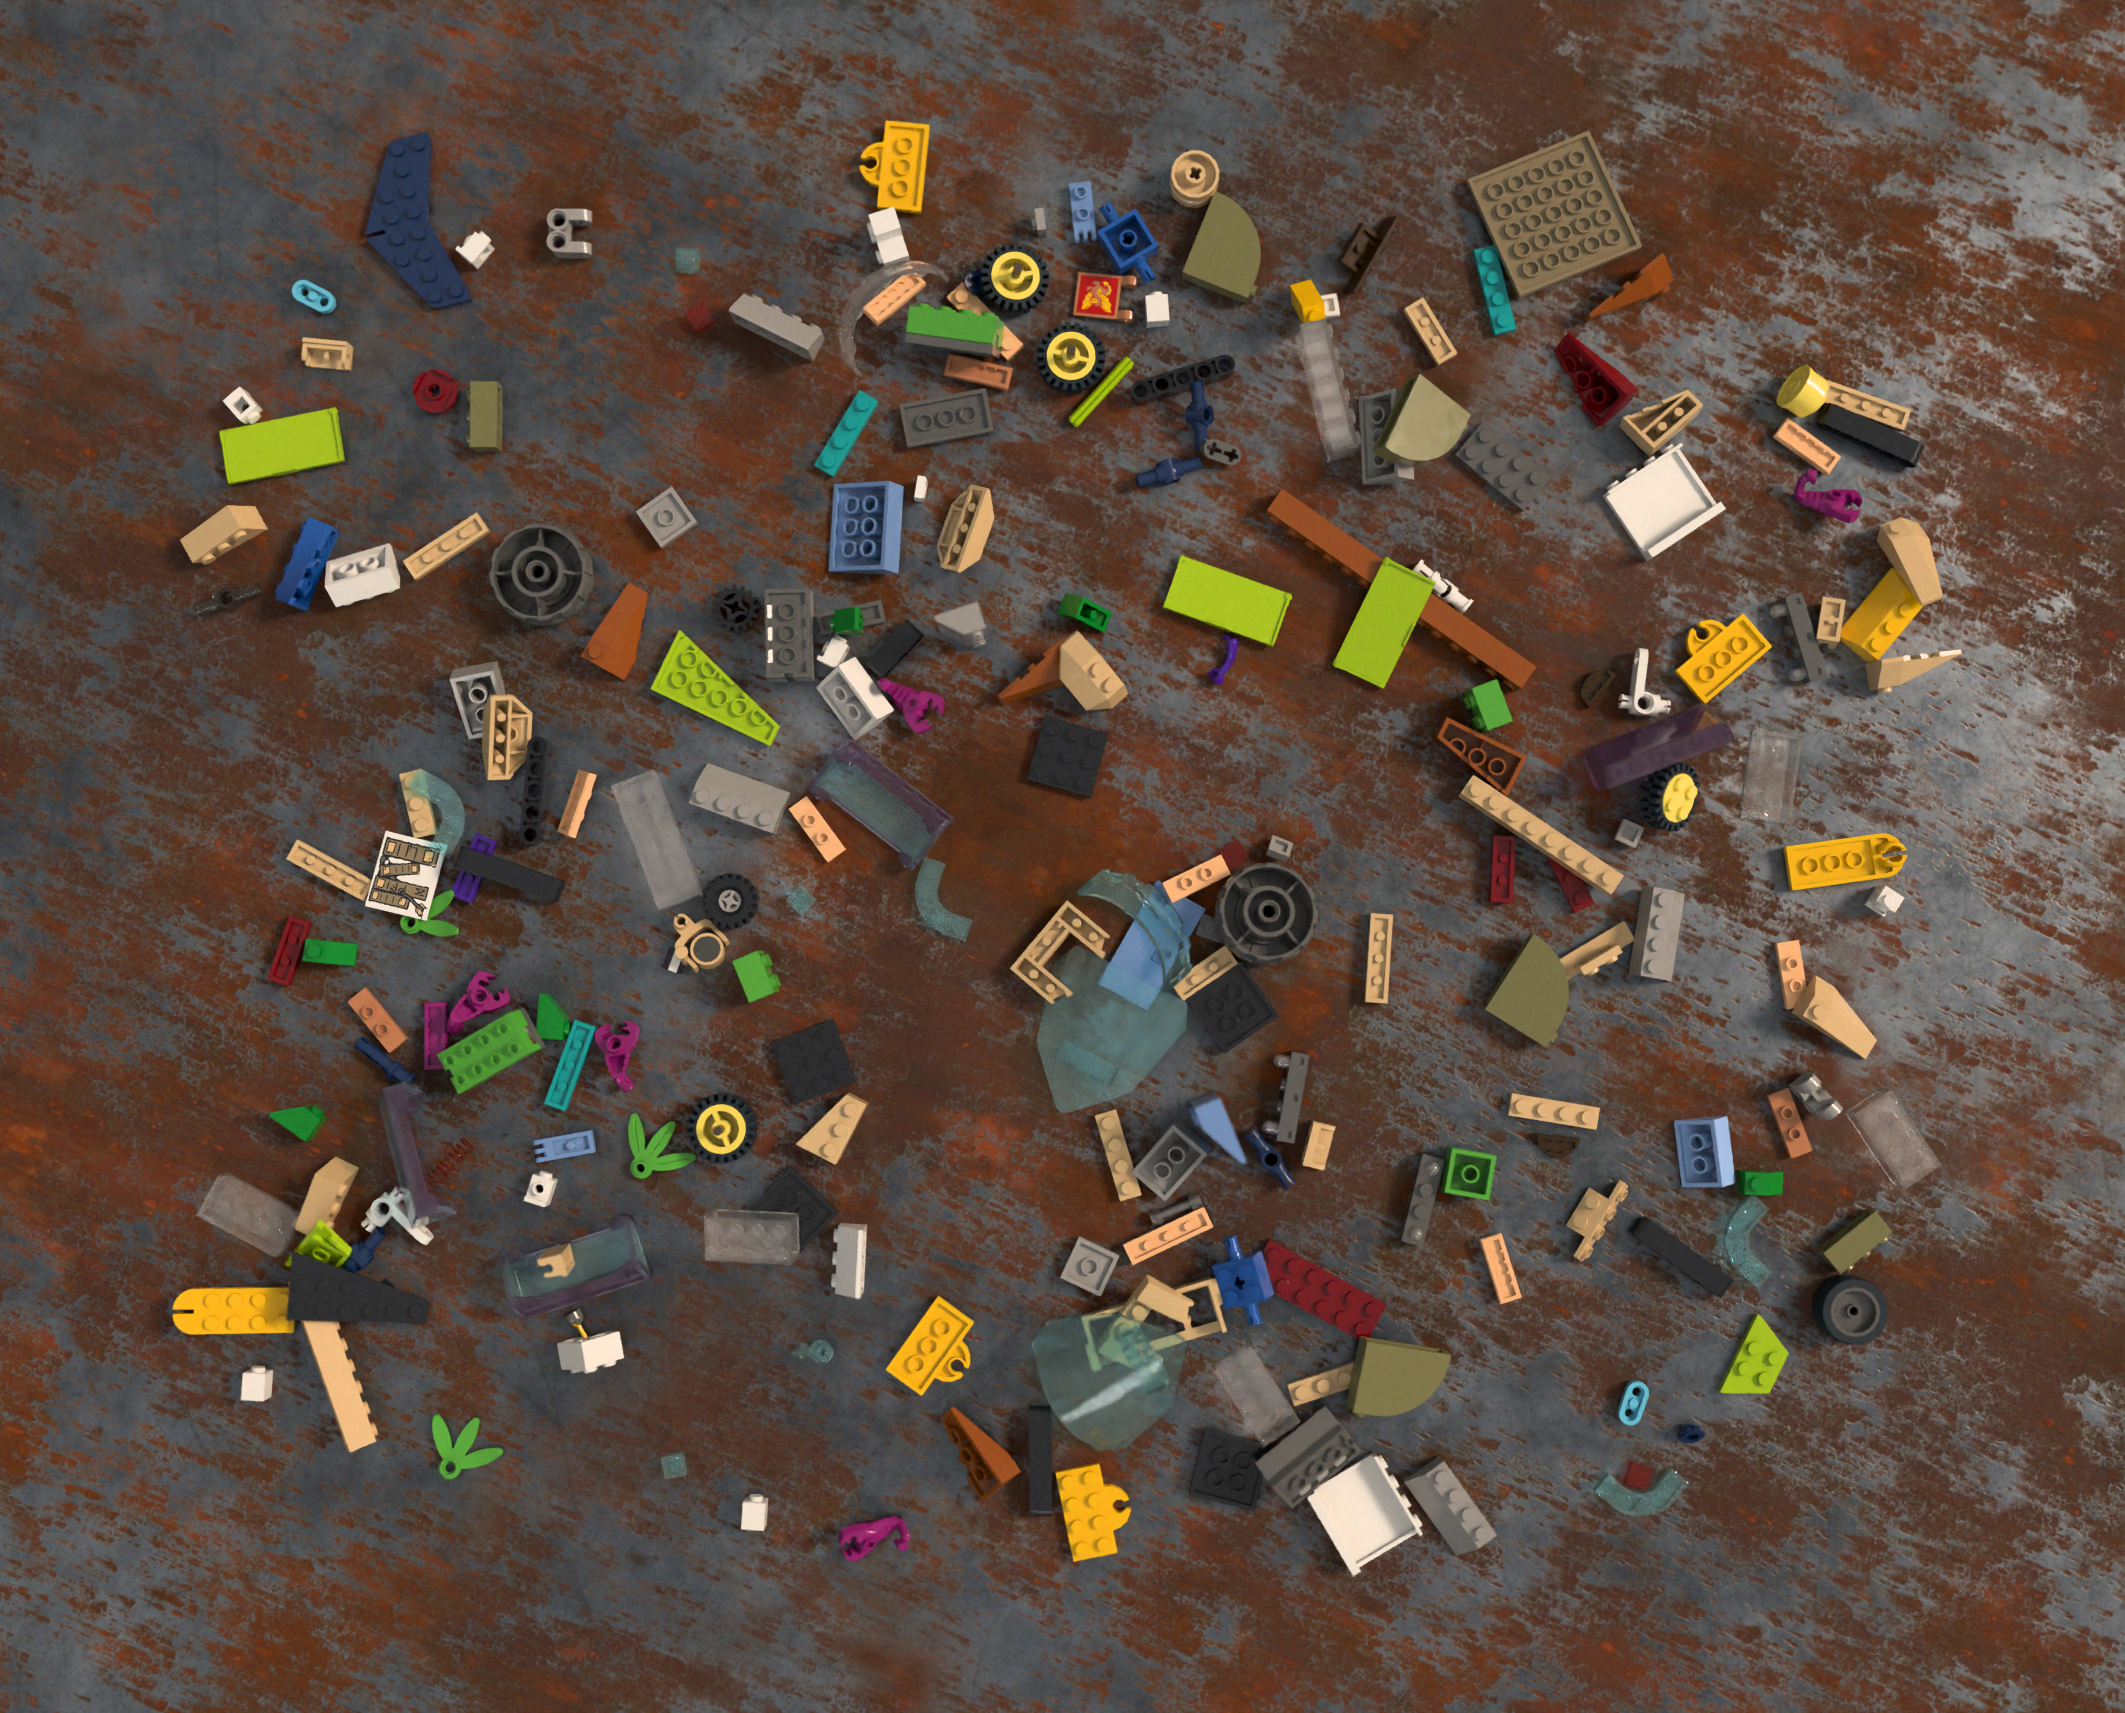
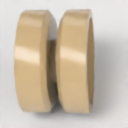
(1194, 178)

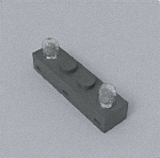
(1802, 638)
(1290, 1103)
(1421, 1199)

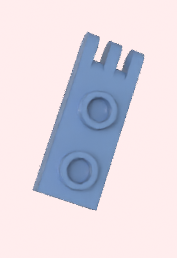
(1082, 210)
(565, 1146)

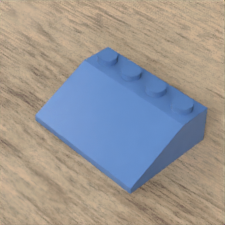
(866, 528)
(1213, 1119)

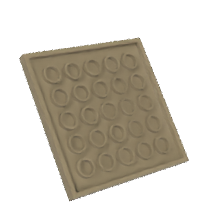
(1554, 214)

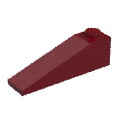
(1596, 381)

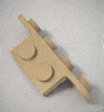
(1597, 951)
(1592, 1216)

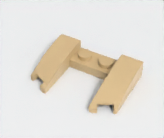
(1064, 922)
(1157, 1296)

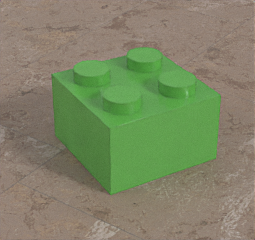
(1487, 707)
(757, 976)
(1468, 1172)

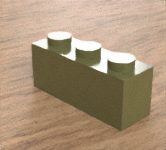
(485, 416)
(1854, 1241)

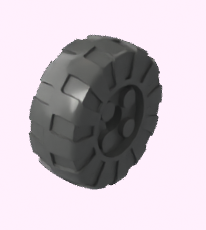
(558, 591)
(1248, 931)

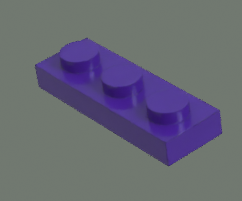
(468, 883)

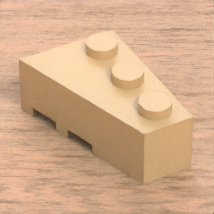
(1661, 422)

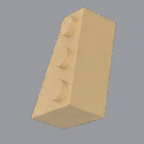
(222, 533)
(835, 1129)
(326, 1194)

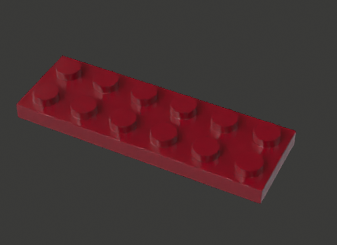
(1321, 1292)

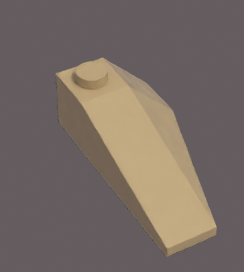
(1912, 557)
(1895, 671)
(1830, 1013)

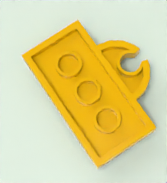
(899, 166)
(1720, 656)
(933, 1347)
(1090, 1510)

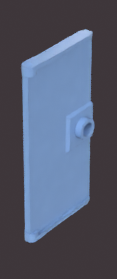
(1137, 951)

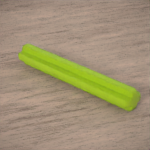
(1101, 391)

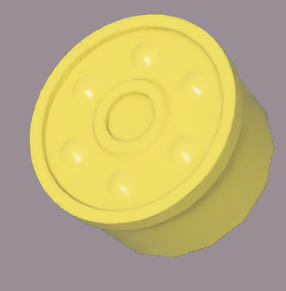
(1803, 392)

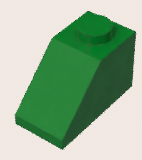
(1084, 612)
(847, 621)
(330, 952)
(551, 1019)
(301, 1121)
(1759, 1182)

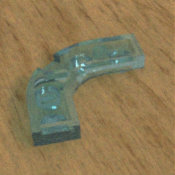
(450, 810)
(929, 905)
(1737, 1241)
(1645, 1502)

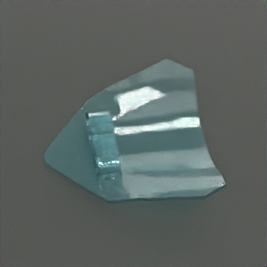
(1105, 1032)
(1108, 1375)

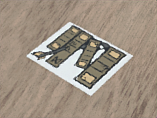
(404, 876)

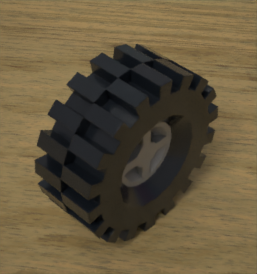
(719, 898)

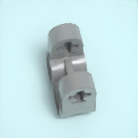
(572, 218)
(1815, 1099)

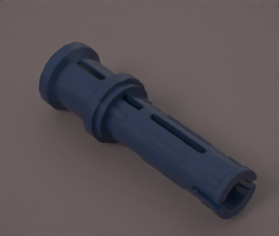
(392, 1068)

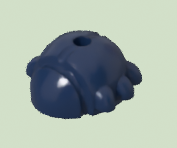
(973, 278)
(1691, 1433)

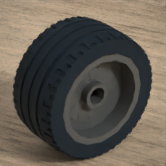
(1850, 1309)

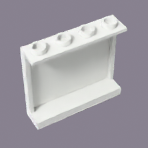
(1661, 502)
(1364, 1511)

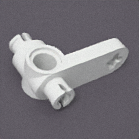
(1653, 702)
(377, 1217)

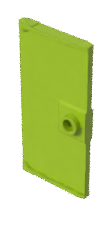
(282, 446)
(1227, 601)
(1384, 622)

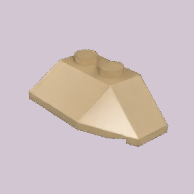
(966, 529)
(1088, 675)
(505, 735)

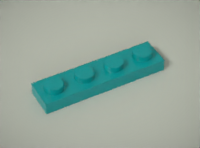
(1494, 290)
(846, 433)
(570, 1065)

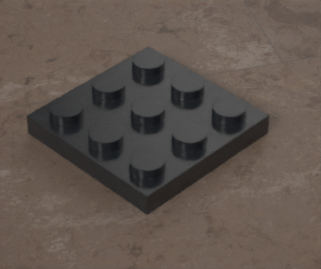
(1067, 756)
(1232, 1007)
(814, 1062)
(796, 1195)
(1228, 1469)

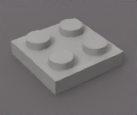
(667, 517)
(1089, 1266)

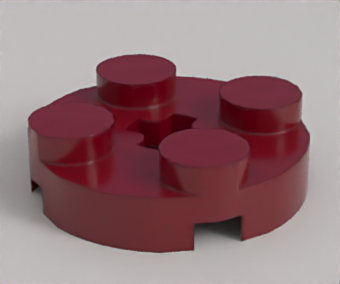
(440, 403)

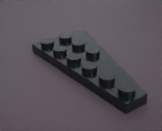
(335, 1294)

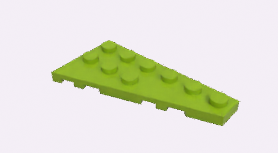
(701, 685)

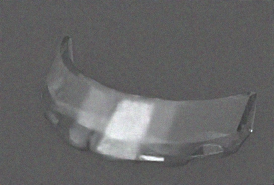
(868, 290)

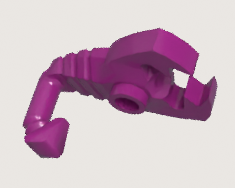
(1831, 502)
(913, 703)
(475, 1002)
(617, 1051)
(869, 1534)

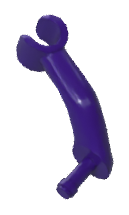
(1217, 674)

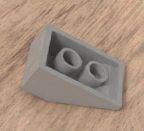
(472, 689)
(1171, 1159)

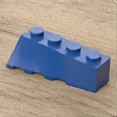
(307, 564)

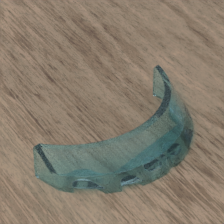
(1153, 914)

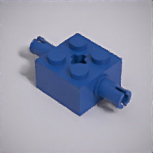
(1134, 230)
(1230, 1276)

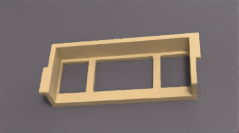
(1189, 1332)

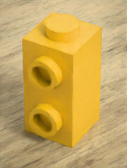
(1307, 301)

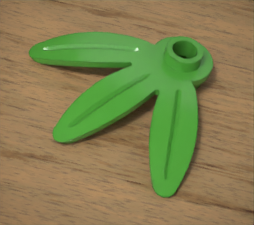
(432, 927)
(648, 1156)
(463, 1444)

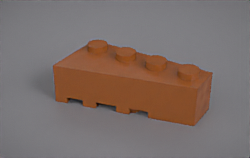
(1487, 757)

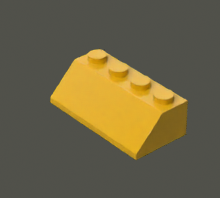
(1880, 618)

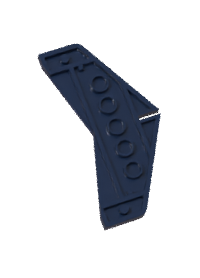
(403, 214)

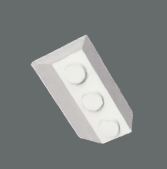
(362, 575)
(854, 698)
(849, 1259)

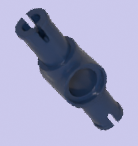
(1199, 413)
(1168, 471)
(1278, 1167)
(363, 1251)

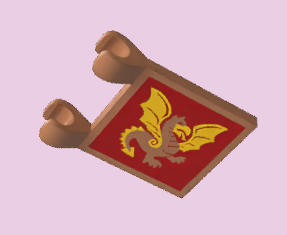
(1100, 294)

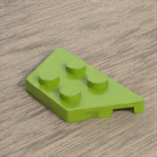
(323, 1245)
(1755, 1361)

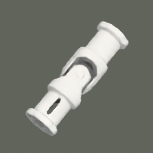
(1454, 598)

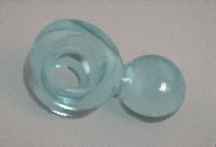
(803, 1351)

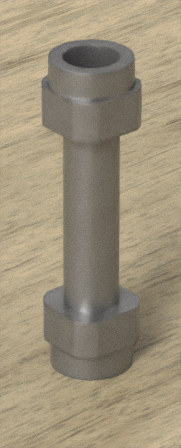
(1193, 1202)

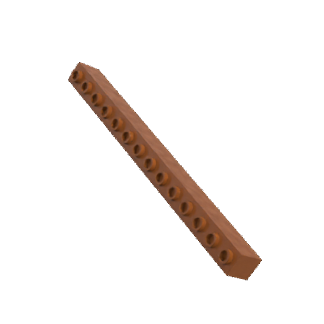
(1436, 615)

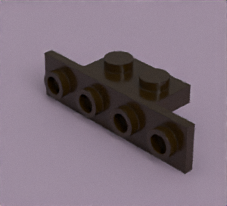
(1364, 250)

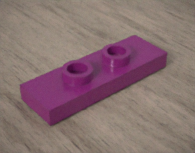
(435, 1033)

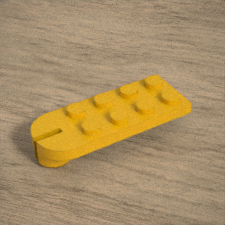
(1842, 861)
(233, 1310)

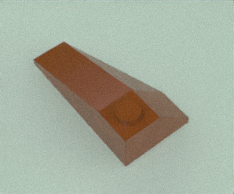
(1647, 284)
(618, 635)
(1038, 678)
(985, 1460)

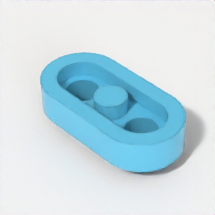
(315, 296)
(1633, 1402)

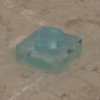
(687, 260)
(801, 899)
(674, 1465)

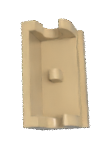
(327, 354)
(1830, 621)
(1317, 1145)
(560, 1258)

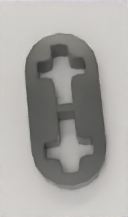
(1218, 456)

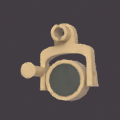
(705, 949)

